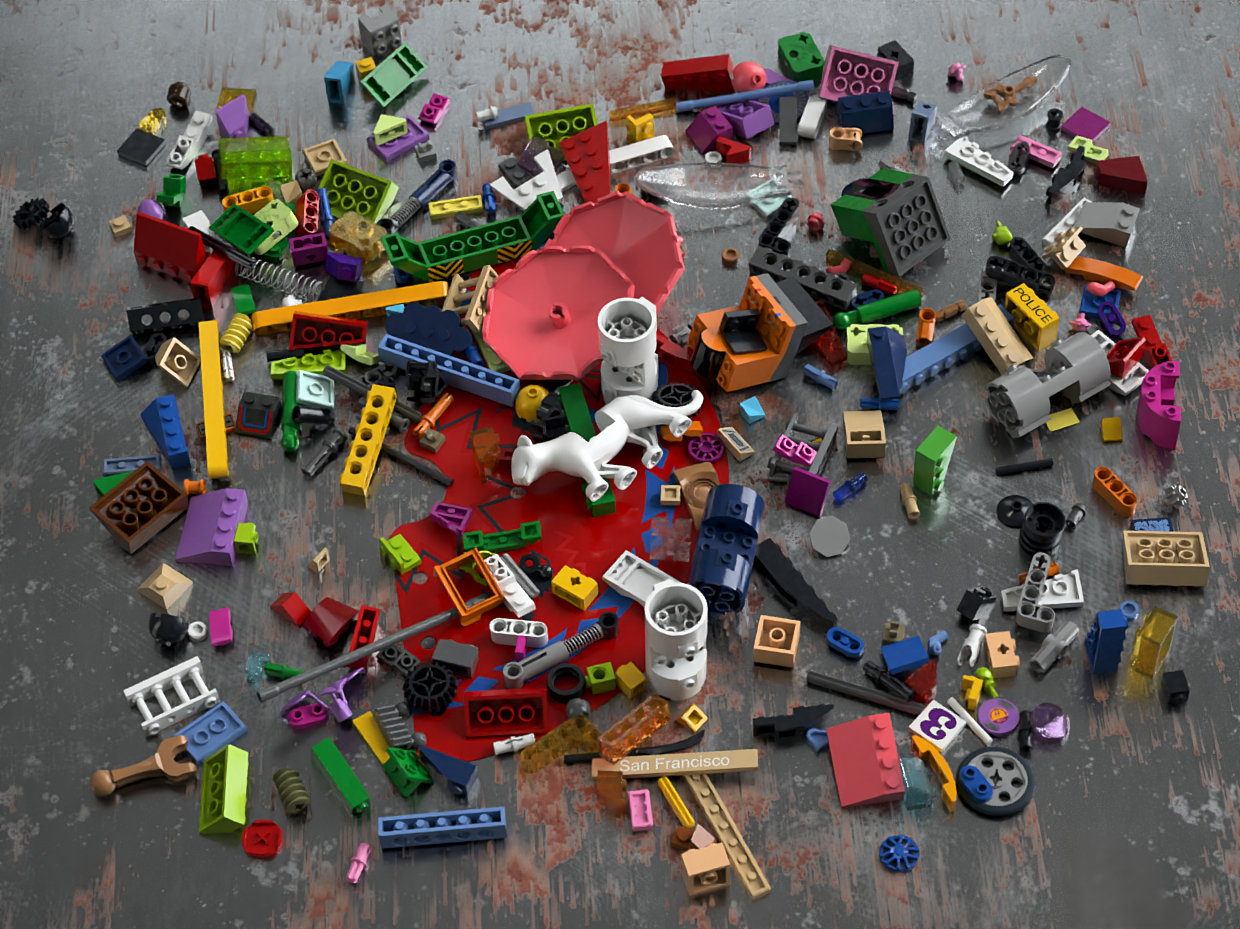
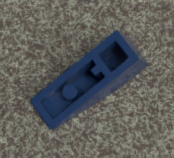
(453, 772)

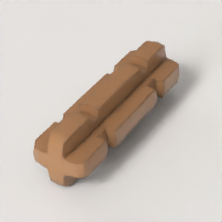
(950, 310)

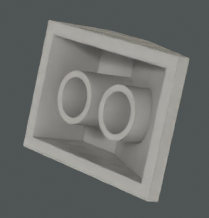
(1108, 221)

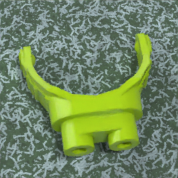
(469, 567)

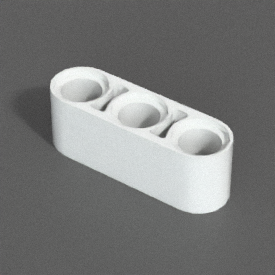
(812, 117)
(510, 627)

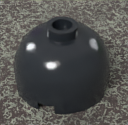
(59, 223)
(167, 629)

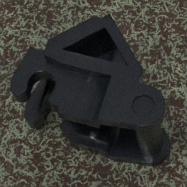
(426, 386)
(551, 419)

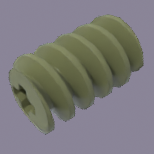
(291, 790)

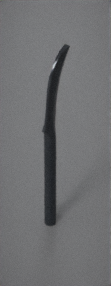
(655, 750)

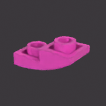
(434, 109)
(799, 453)
(220, 627)

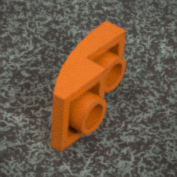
(694, 430)

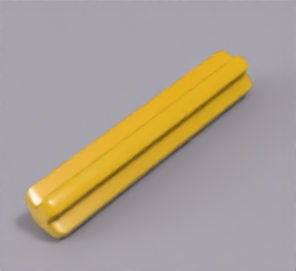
(676, 802)

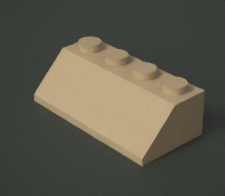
(996, 335)

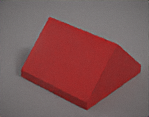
(1125, 356)

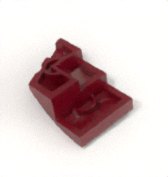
(330, 620)

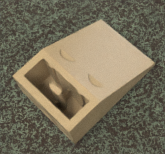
(864, 434)

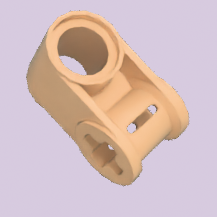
(843, 139)

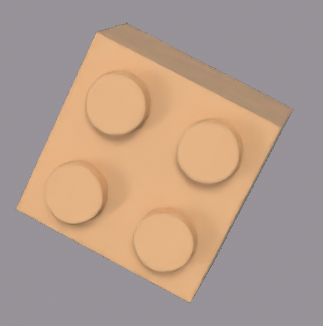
(776, 641)
(705, 869)

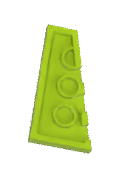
(310, 363)

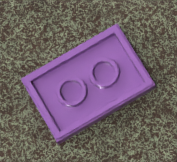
(401, 144)

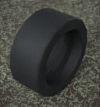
(565, 670)

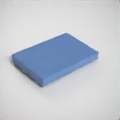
(212, 732)

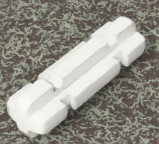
(227, 366)

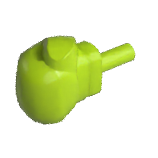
(1002, 235)
(988, 682)

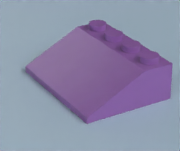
(212, 527)

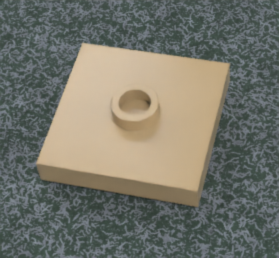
(321, 154)

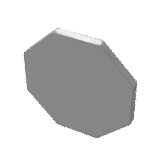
(829, 536)

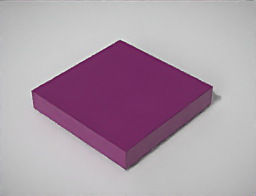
(1085, 124)
(807, 491)

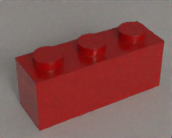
(364, 633)

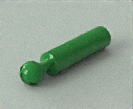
(878, 309)
(290, 428)

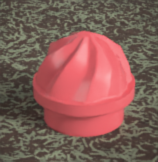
(816, 221)

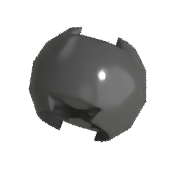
(306, 179)
(577, 707)

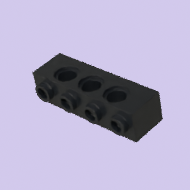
(136, 313)

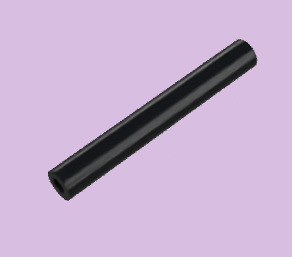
(1024, 466)

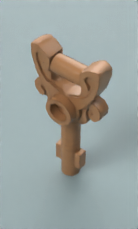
(1008, 93)

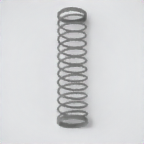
(283, 282)

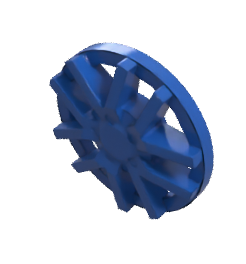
(899, 853)

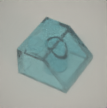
(916, 784)

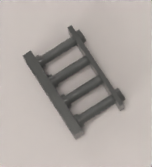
(823, 449)

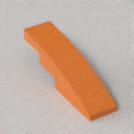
(1104, 272)

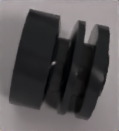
(1042, 528)

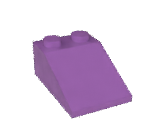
(748, 117)

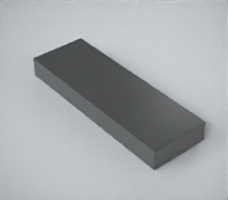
(788, 120)

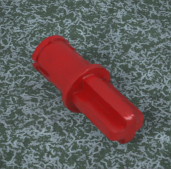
(878, 283)

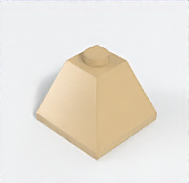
(177, 361)
(165, 586)

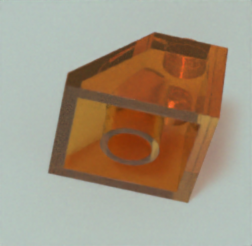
(485, 452)

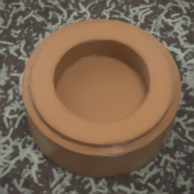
(730, 256)

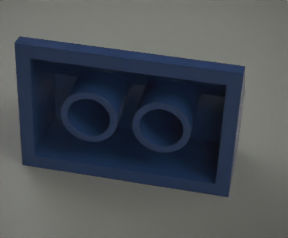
(867, 112)

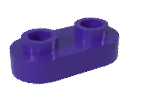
(1112, 319)

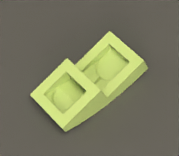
(1092, 153)
(358, 352)

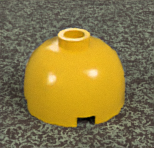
(529, 401)

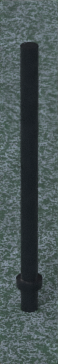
(410, 461)

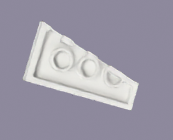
(973, 158)

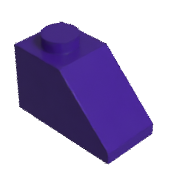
(343, 266)

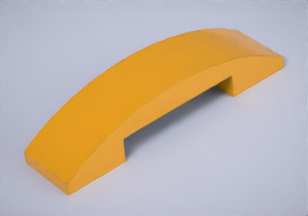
(925, 752)

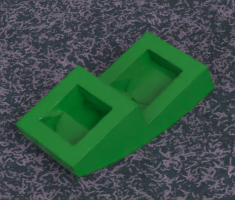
(243, 299)

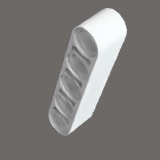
(640, 153)

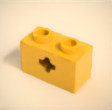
(575, 587)

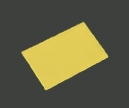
(1062, 419)

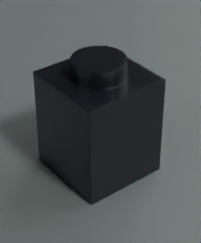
(1175, 687)

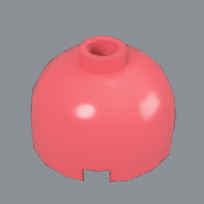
(748, 77)

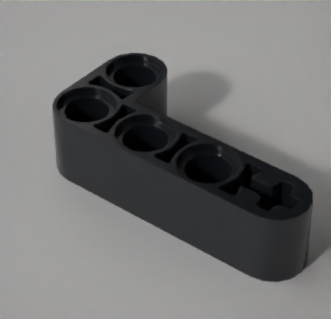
(779, 226)
(1021, 272)

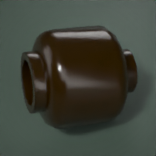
(178, 95)

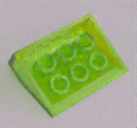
(254, 157)

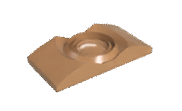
(695, 484)

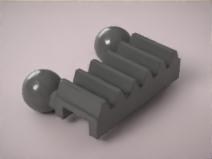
(390, 724)

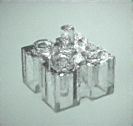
(670, 539)

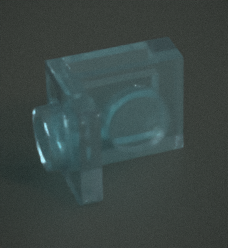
(254, 664)

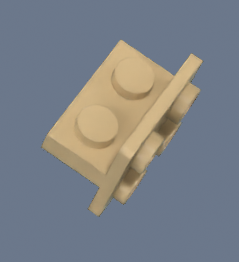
(1065, 247)

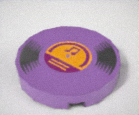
(998, 717)

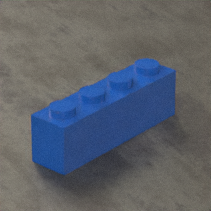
(165, 425)
(1106, 640)

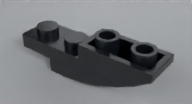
(1067, 177)
(794, 725)

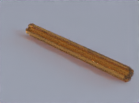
(863, 268)

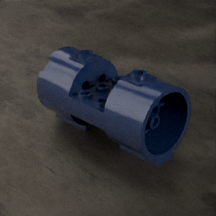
(726, 547)

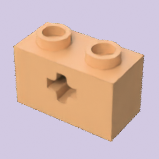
(1001, 655)

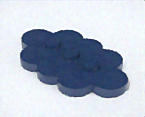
(430, 328)

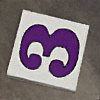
(937, 726)

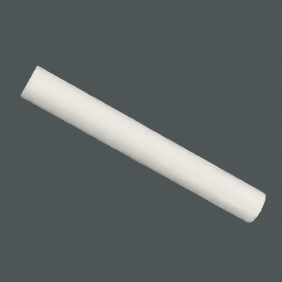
(970, 721)

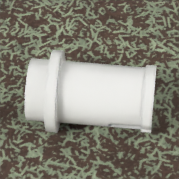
(487, 114)

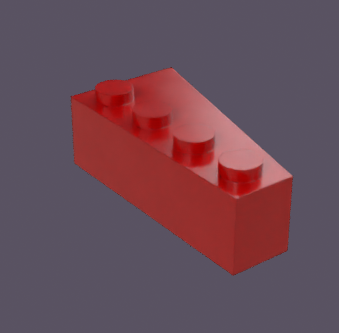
(699, 74)
(322, 330)

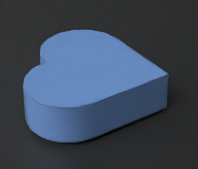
(817, 739)

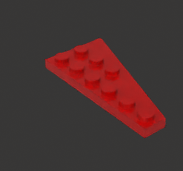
(590, 161)

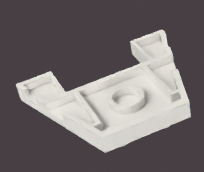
(526, 193)

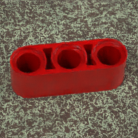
(307, 213)

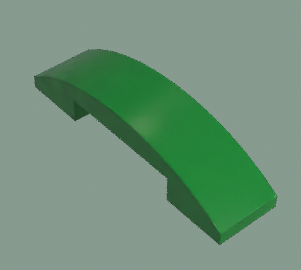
(505, 540)

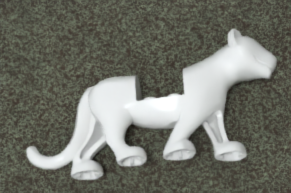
(620, 422)

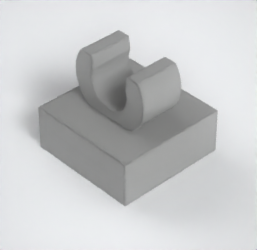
(425, 151)

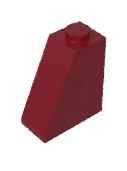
(1122, 174)

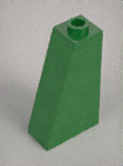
(339, 776)

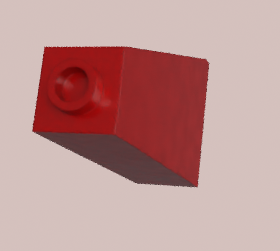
(211, 279)

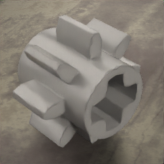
(680, 335)
(1175, 496)

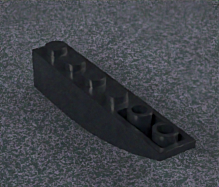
(791, 584)

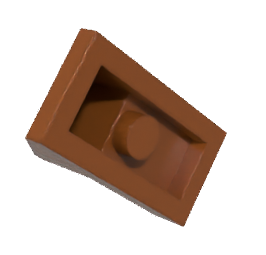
(691, 839)

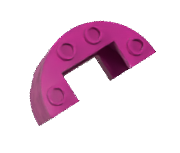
(1156, 420)

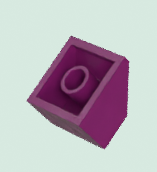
(707, 128)

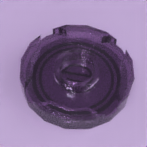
(1050, 721)

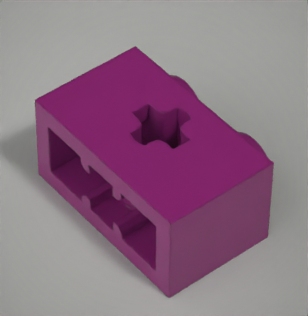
(308, 249)

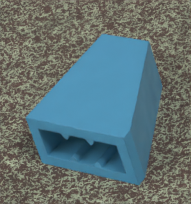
(338, 81)

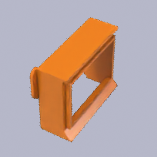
(472, 614)

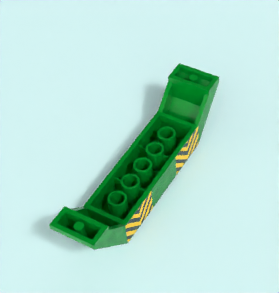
(476, 246)

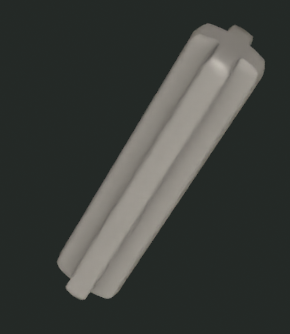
(520, 576)

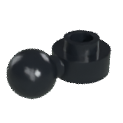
(545, 571)

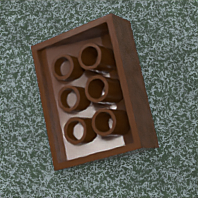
(140, 506)

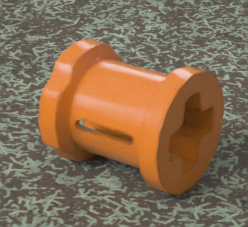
(194, 487)

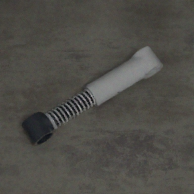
(559, 651)

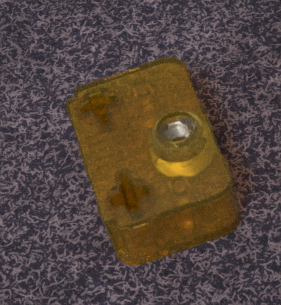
(357, 236)

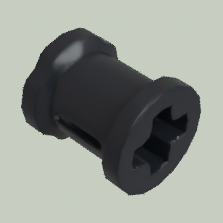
(1054, 120)

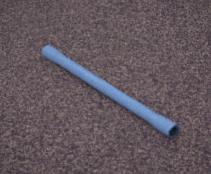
(744, 96)

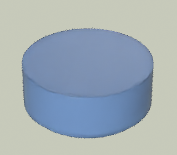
(1129, 609)

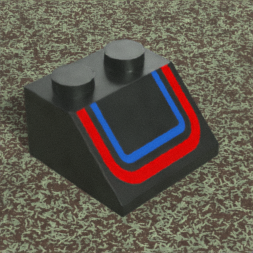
(258, 415)

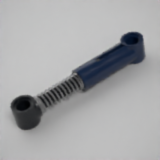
(423, 195)

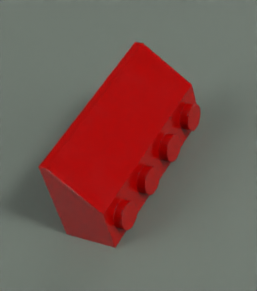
(506, 712)

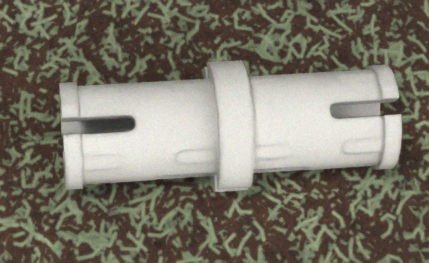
(513, 744)

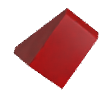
(291, 608)

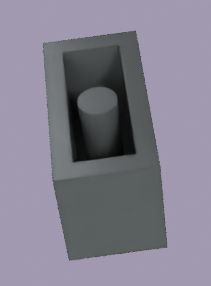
(456, 656)

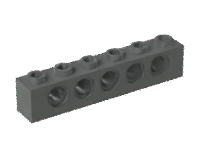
(841, 298)

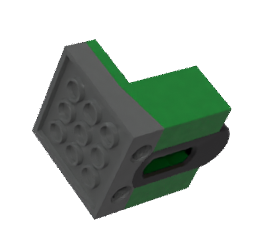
(896, 214)

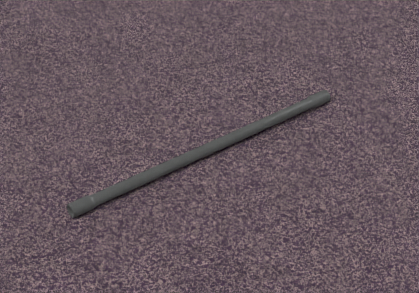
(275, 689)

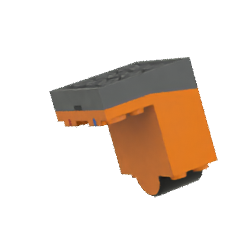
(778, 325)

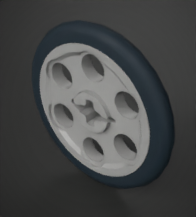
(1022, 772)

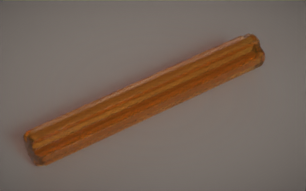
(642, 109)

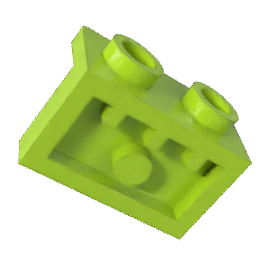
(399, 553)

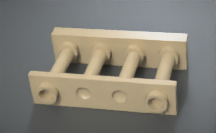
(477, 308)

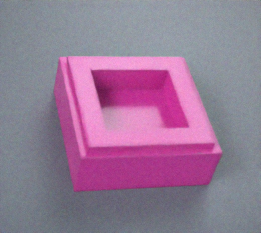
(521, 648)

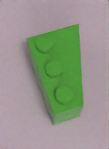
(933, 460)

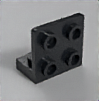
(741, 332)

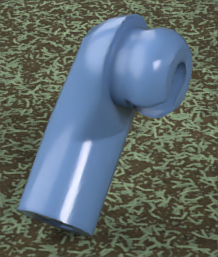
(935, 641)

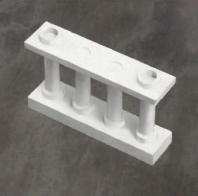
(159, 683)

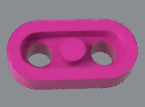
(308, 716)

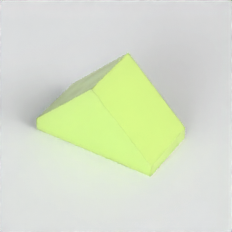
(389, 128)

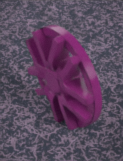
(706, 448)

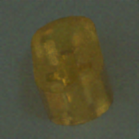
(153, 120)

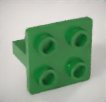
(406, 770)

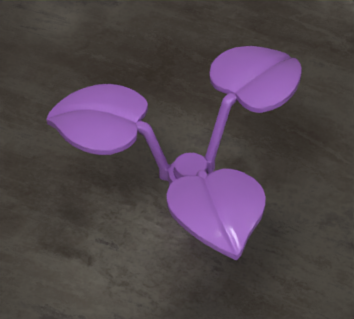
(338, 706)

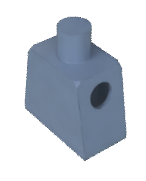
(922, 116)

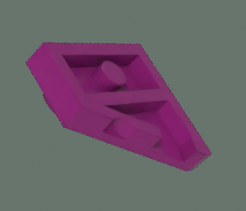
(451, 517)

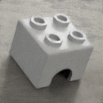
(381, 32)

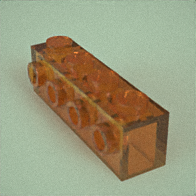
(633, 729)

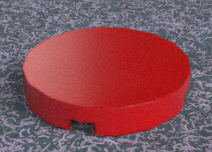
(262, 839)

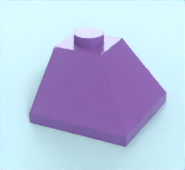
(233, 118)

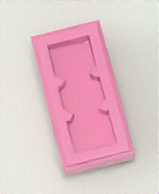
(640, 810)

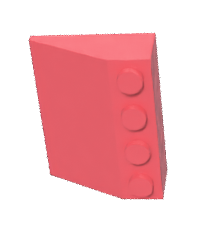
(866, 761)

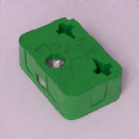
(801, 57)

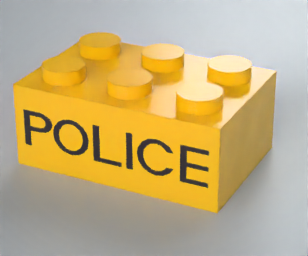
(1032, 317)

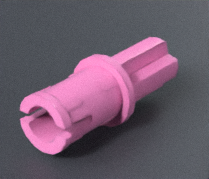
(358, 862)

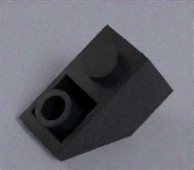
(976, 602)

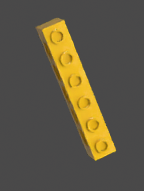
(359, 482)

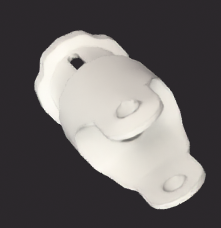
(972, 644)

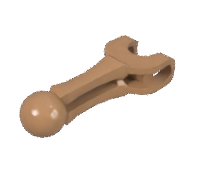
(161, 764)

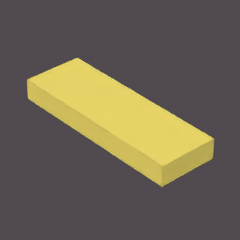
(451, 207)

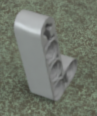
(1034, 589)

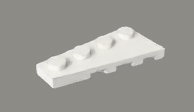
(1057, 593)

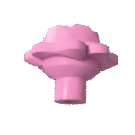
(956, 71)
(1080, 324)

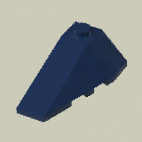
(888, 359)

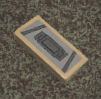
(735, 443)

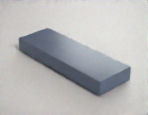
(510, 115)
(126, 464)

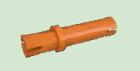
(429, 420)

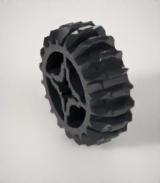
(675, 396)
(441, 692)

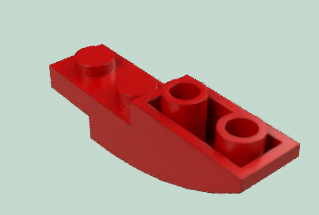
(1154, 351)
(674, 355)

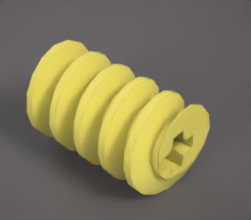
(236, 333)

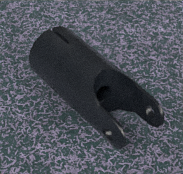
(311, 415)

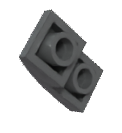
(398, 659)

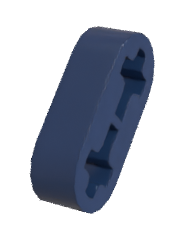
(866, 298)

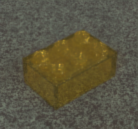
(1153, 641)

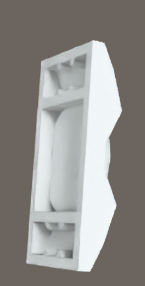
(1132, 379)
(634, 577)

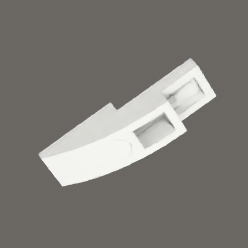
(191, 142)
(514, 596)

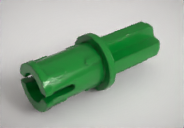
(281, 671)

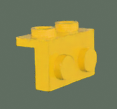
(639, 129)

